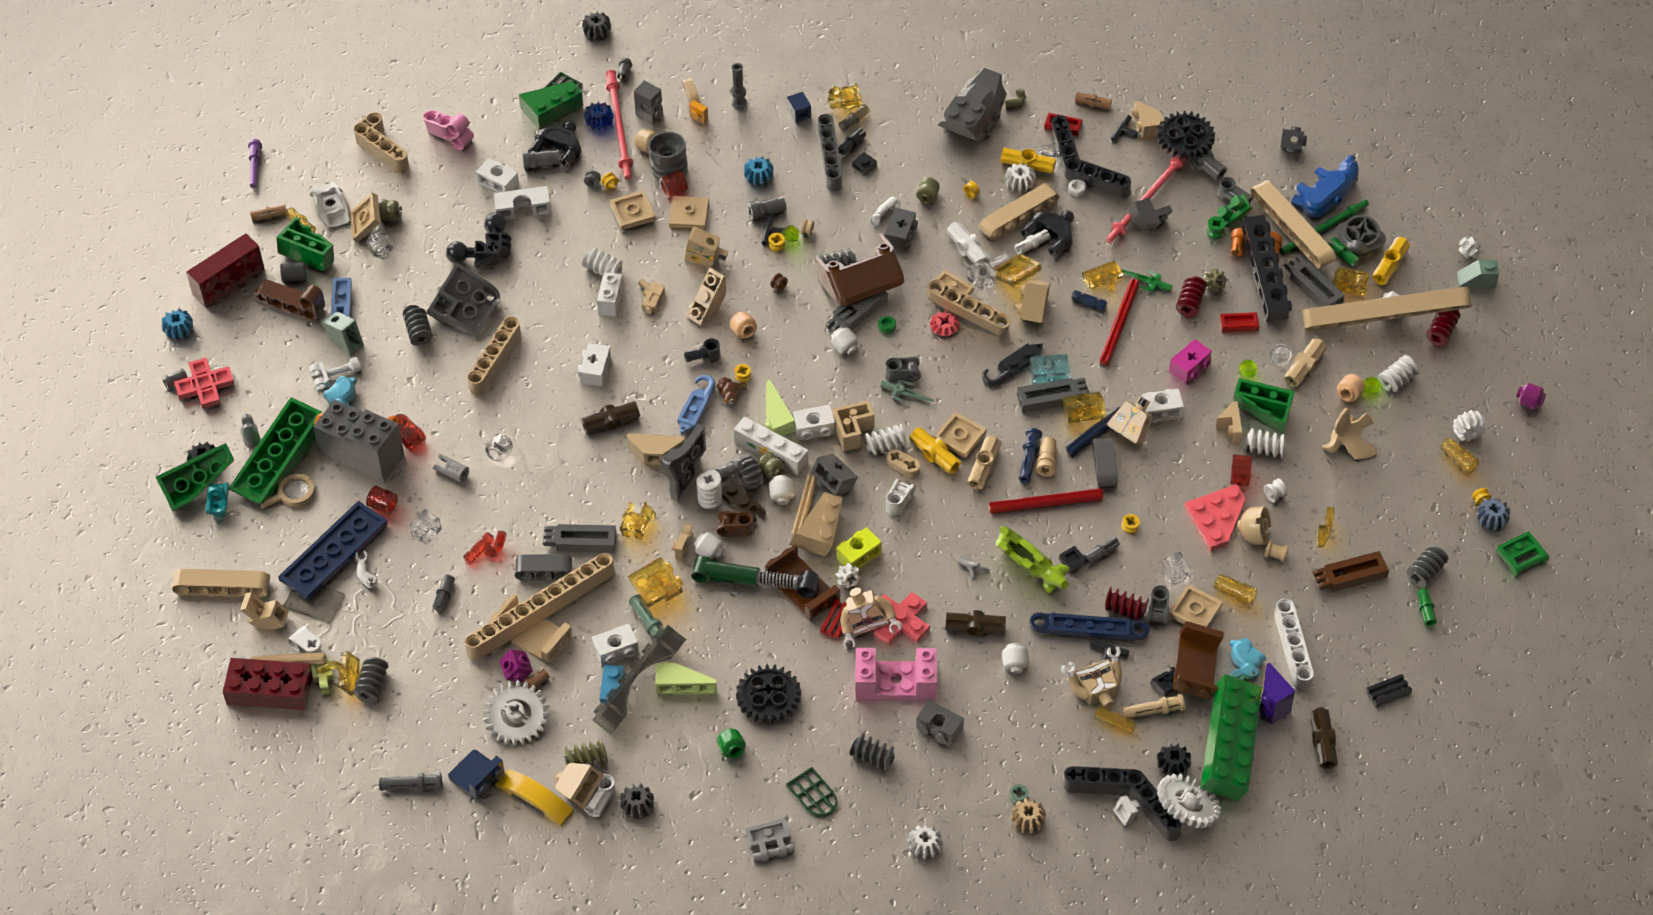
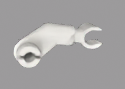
(891, 202)
(362, 574)

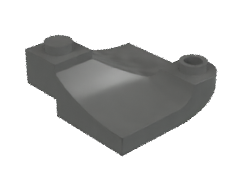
(464, 301)
(681, 463)

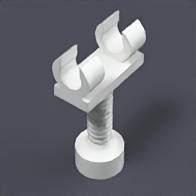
(323, 383)

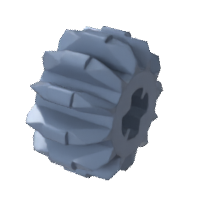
(1493, 513)

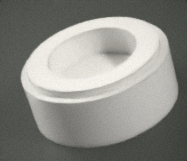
(1077, 188)

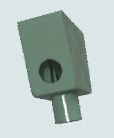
(343, 332)

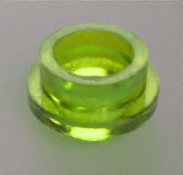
(791, 233)
(1248, 364)
(1372, 385)

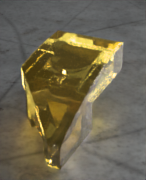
(1325, 530)

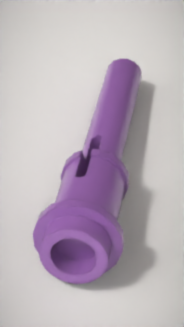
(254, 156)

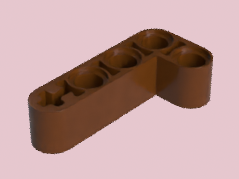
(303, 304)

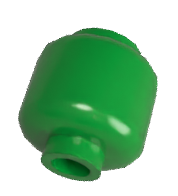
(731, 743)

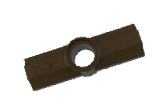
(610, 417)
(975, 623)
(1324, 738)

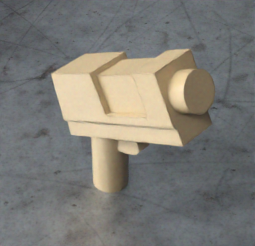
(653, 294)

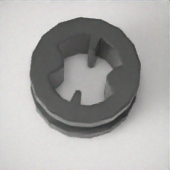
(592, 178)

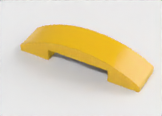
(536, 795)

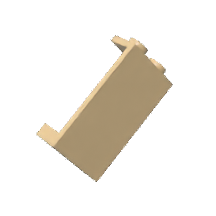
(541, 640)

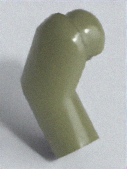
(1017, 100)

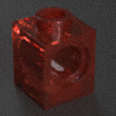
(1241, 470)

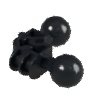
(483, 253)

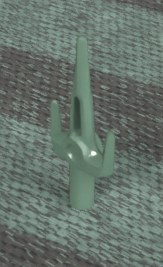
(899, 390)

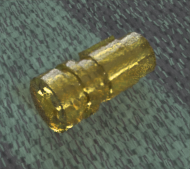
(1465, 460)
(1233, 588)

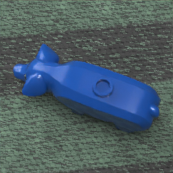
(1328, 190)

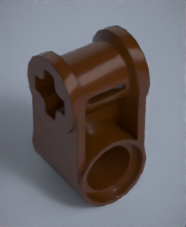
(736, 524)

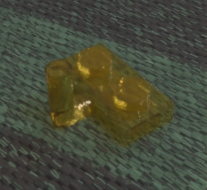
(1103, 275)
(348, 671)

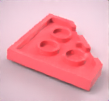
(1216, 515)

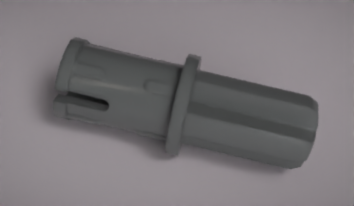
(1101, 550)
(443, 592)

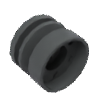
(667, 154)

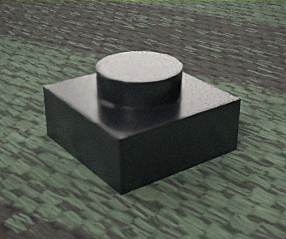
(864, 163)
(1072, 558)

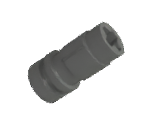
(543, 158)
(766, 207)

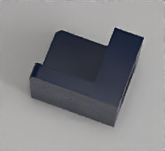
(799, 107)

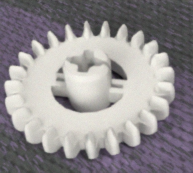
(532, 723)
(1191, 799)

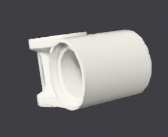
(898, 497)
(305, 642)

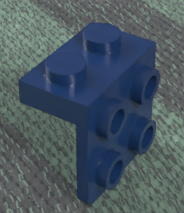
(477, 773)

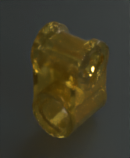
(1349, 280)

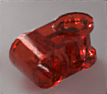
(410, 433)

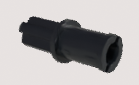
(851, 141)

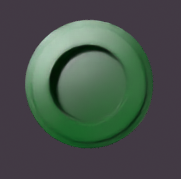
(886, 324)

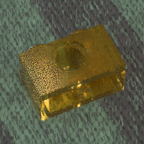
(1084, 407)

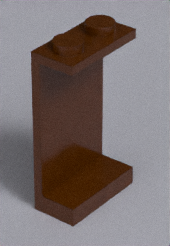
(790, 563)
(1197, 660)

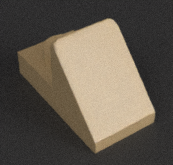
(1230, 420)

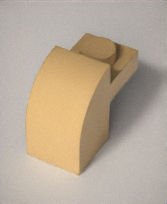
(264, 615)

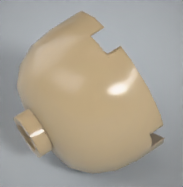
(1255, 524)

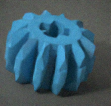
(758, 171)
(177, 324)

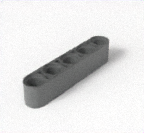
(829, 152)

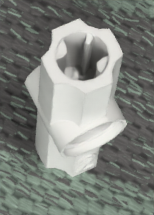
(967, 243)

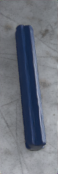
(1090, 434)

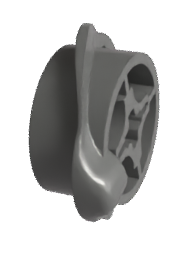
(1371, 237)

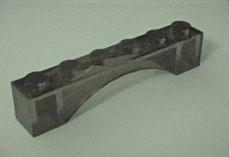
(615, 709)

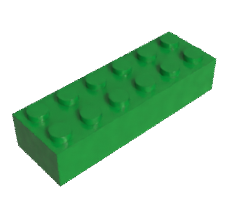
(1231, 738)

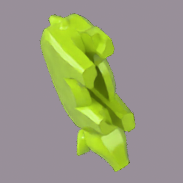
(1032, 559)

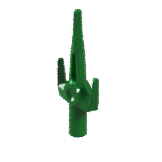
(1153, 281)

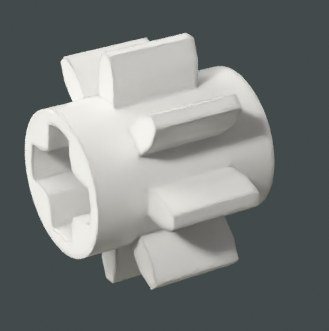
(1469, 247)
(848, 576)

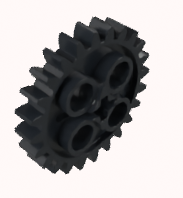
(1186, 135)
(768, 694)

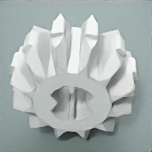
(1020, 177)
(1469, 425)
(925, 841)

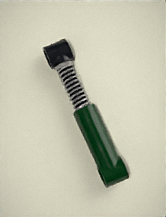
(707, 569)

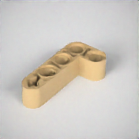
(370, 137)

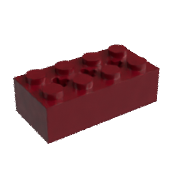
(225, 270)
(267, 683)

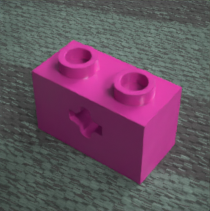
(1190, 361)

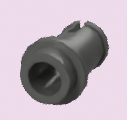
(625, 65)
(169, 380)

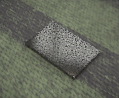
(320, 606)

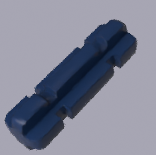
(1089, 300)

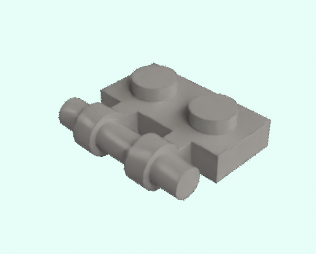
(769, 834)

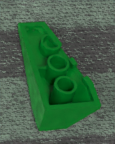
(189, 479)

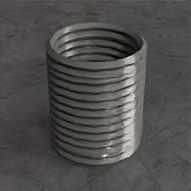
(293, 271)

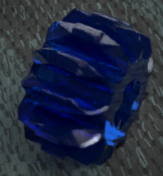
(598, 115)

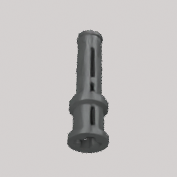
(738, 90)
(419, 782)

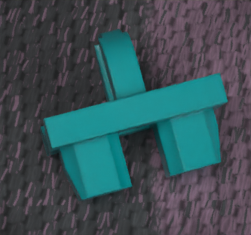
(217, 499)

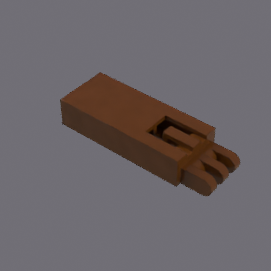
(1356, 570)

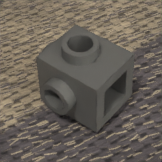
(1286, 139)

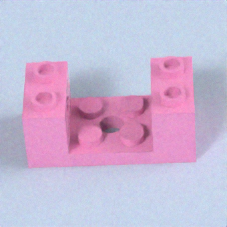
(916, 677)

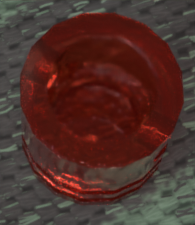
(673, 184)
(381, 500)

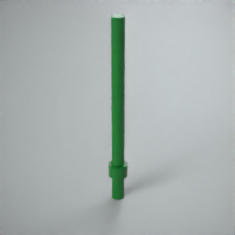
(1351, 211)

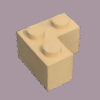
(1034, 301)
(851, 421)

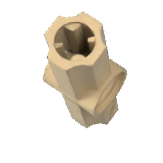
(1305, 363)
(984, 463)

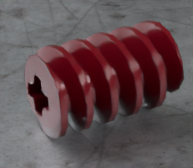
(1191, 296)
(1442, 327)
(1125, 604)

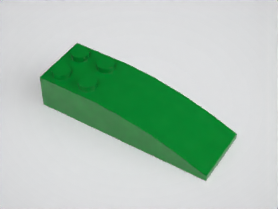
(277, 452)

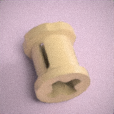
(1276, 551)

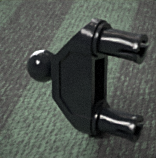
(559, 139)
(1056, 226)

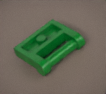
(1519, 548)

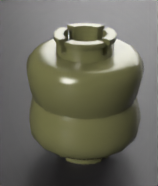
(927, 190)
(389, 210)
(770, 466)

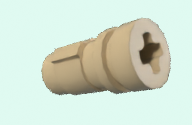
(1047, 457)

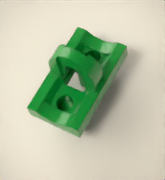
(1238, 204)

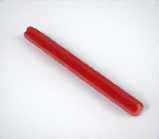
(1119, 322)
(1046, 500)

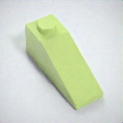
(777, 414)
(677, 679)

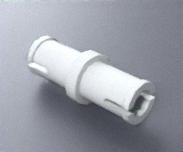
(1032, 242)

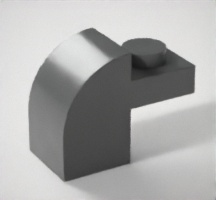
(1146, 216)

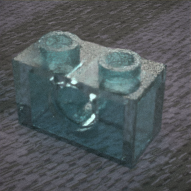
(1049, 368)

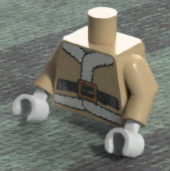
(866, 613)
(1097, 681)

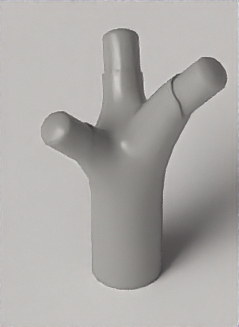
(971, 565)

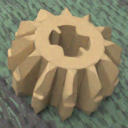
(1028, 815)

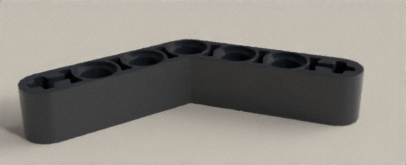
(1093, 175)
(1165, 823)

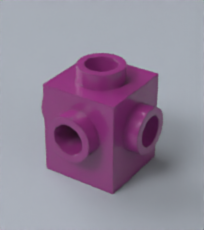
(516, 665)

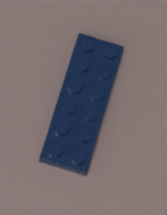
(332, 550)

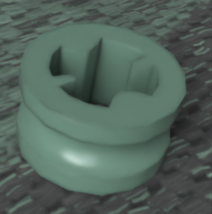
(1018, 788)

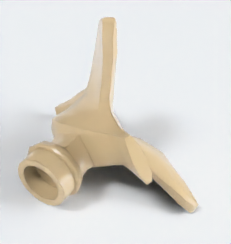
(1348, 432)

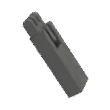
(1321, 290)
(864, 307)
(1043, 395)
(589, 537)

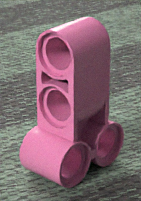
(449, 127)

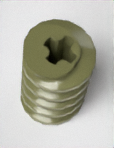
(585, 753)

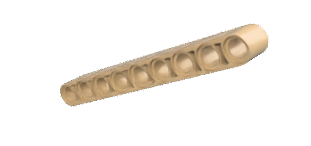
(1387, 308)
(539, 606)

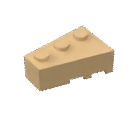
(819, 527)

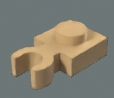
(681, 545)

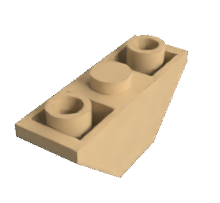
(708, 297)
(651, 448)

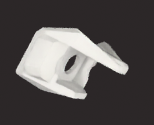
(335, 215)

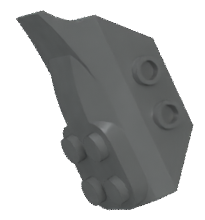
(976, 106)

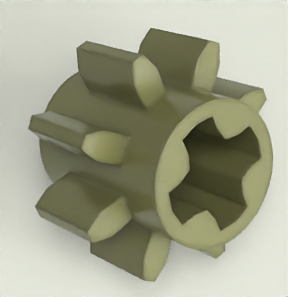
(1215, 280)

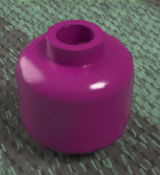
(1531, 396)

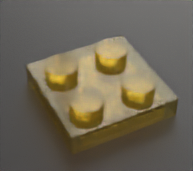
(1017, 270)

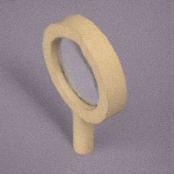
(293, 491)

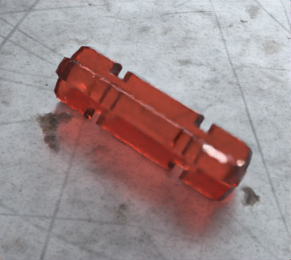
(478, 548)

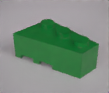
(304, 245)
(1264, 402)

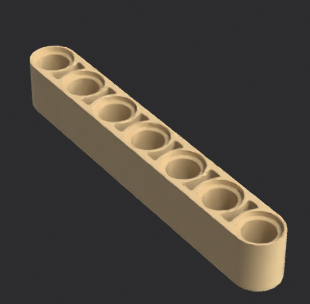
(1293, 224)

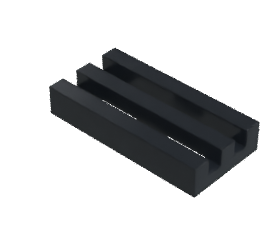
(1387, 687)

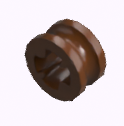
(778, 282)

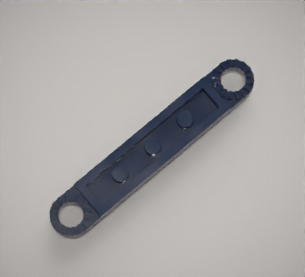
(1089, 626)

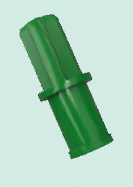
(1343, 252)
(1426, 607)

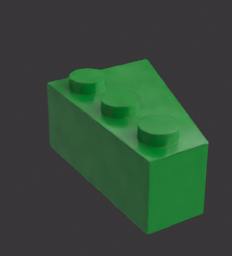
(551, 103)

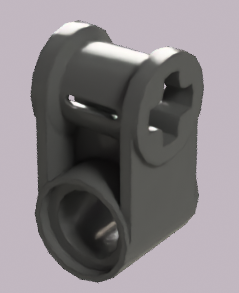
(901, 369)
(1159, 608)

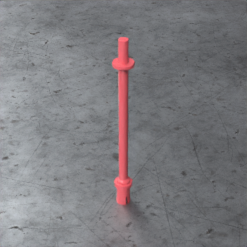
(613, 86)
(1119, 228)

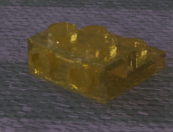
(656, 582)

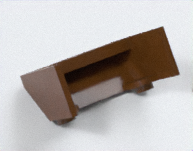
(861, 278)

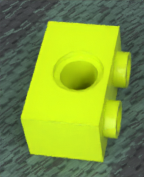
(868, 546)

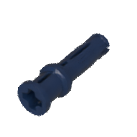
(1030, 448)

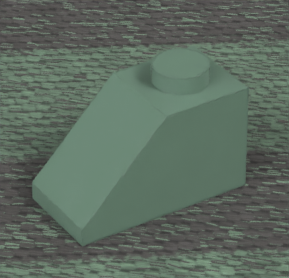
(1479, 274)

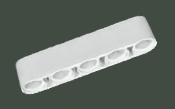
(1293, 652)

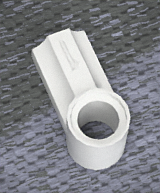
(601, 796)

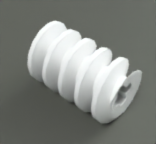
(600, 263)
(1398, 374)
(885, 439)
(1265, 443)
(709, 489)

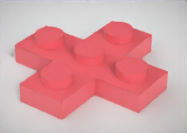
(204, 383)
(907, 614)

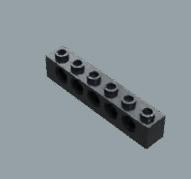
(1272, 309)

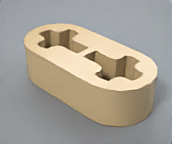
(690, 90)
(903, 463)

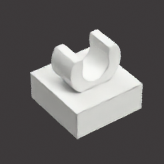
(1126, 810)

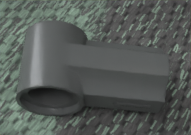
(1209, 165)
(1228, 189)

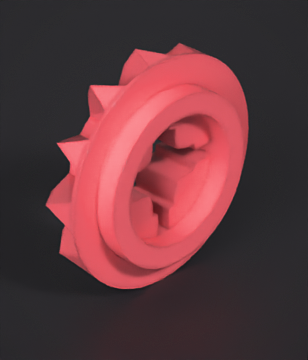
(946, 329)

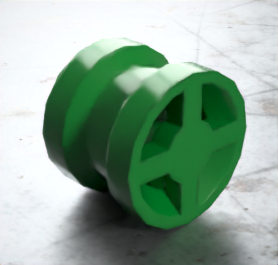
(1216, 227)

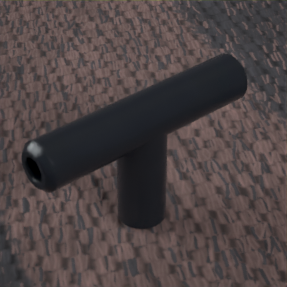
(1123, 129)
(768, 229)
(1104, 647)

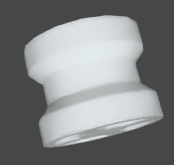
(1275, 490)

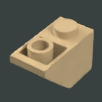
(1146, 119)

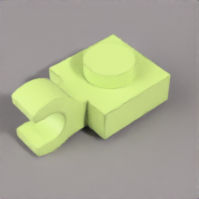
(322, 678)

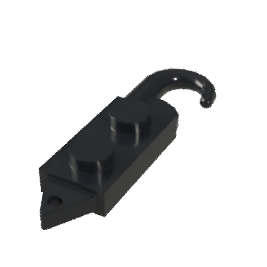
(1014, 363)

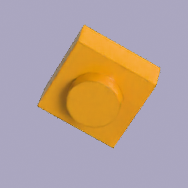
(698, 111)

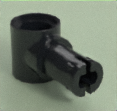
(708, 351)

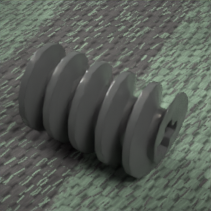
(844, 258)
(417, 325)
(1427, 566)
(370, 679)
(872, 752)

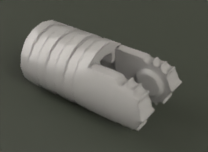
(249, 431)
(452, 469)

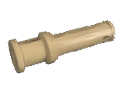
(1163, 705)

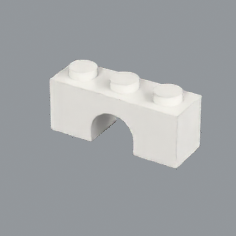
(535, 198)

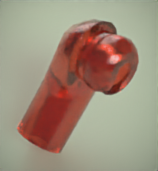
(498, 545)

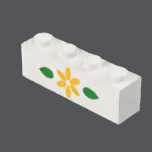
(762, 441)

